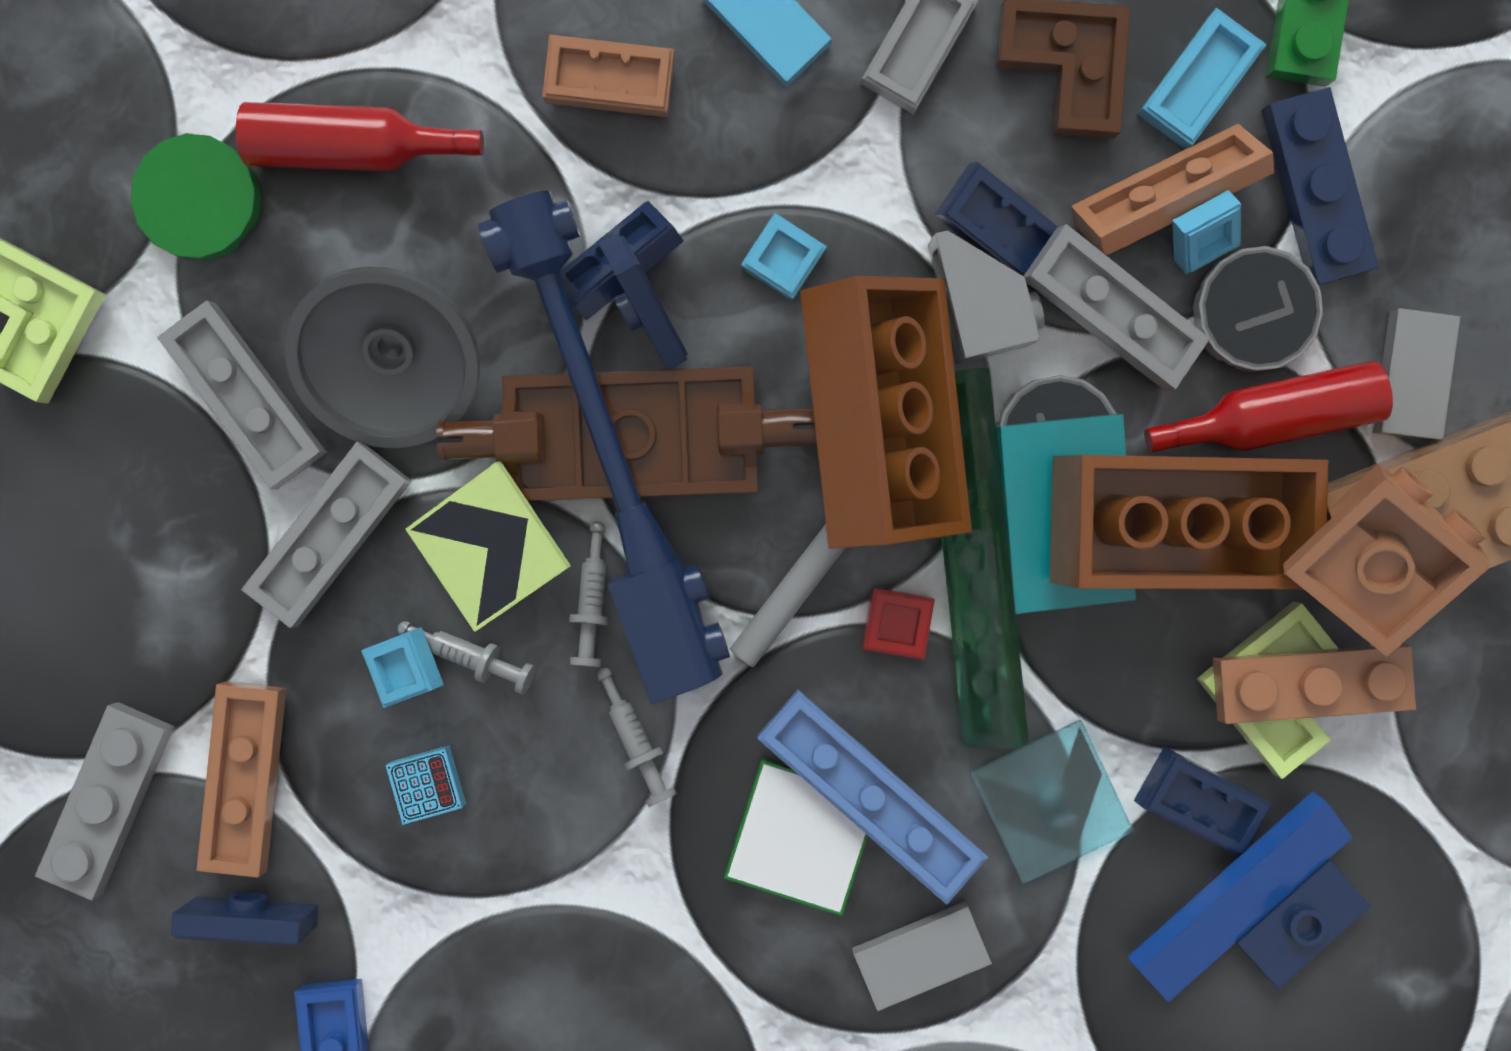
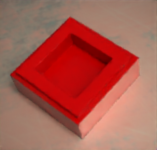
(898, 623)

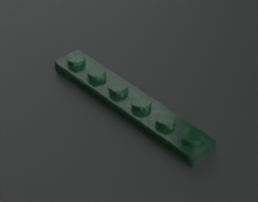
(982, 585)

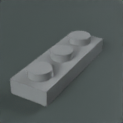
(1116, 308)
(241, 394)
(326, 535)
(104, 801)

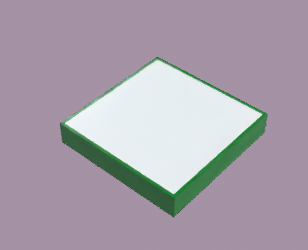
(795, 842)

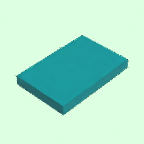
(1026, 479)

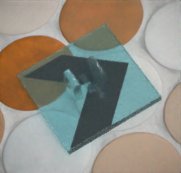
(1051, 801)

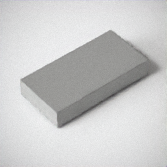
(916, 49)
(1420, 371)
(921, 956)

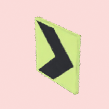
(487, 546)

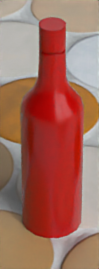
(341, 137)
(1285, 410)

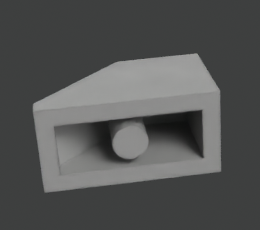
(985, 300)

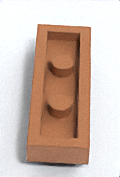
(1172, 188)
(1313, 684)
(241, 779)

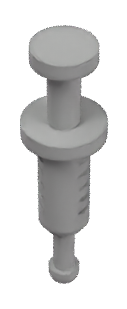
(591, 600)
(478, 659)
(635, 741)

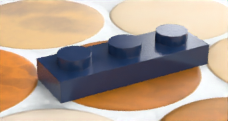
(1319, 186)

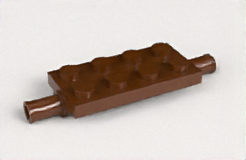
(675, 427)

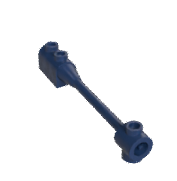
(657, 593)

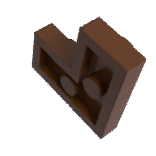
(1084, 47)

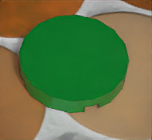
(195, 197)

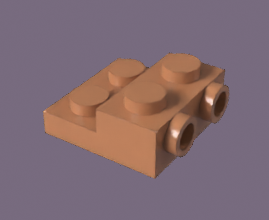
(1388, 558)

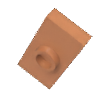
(608, 76)

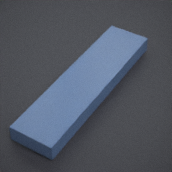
(872, 796)

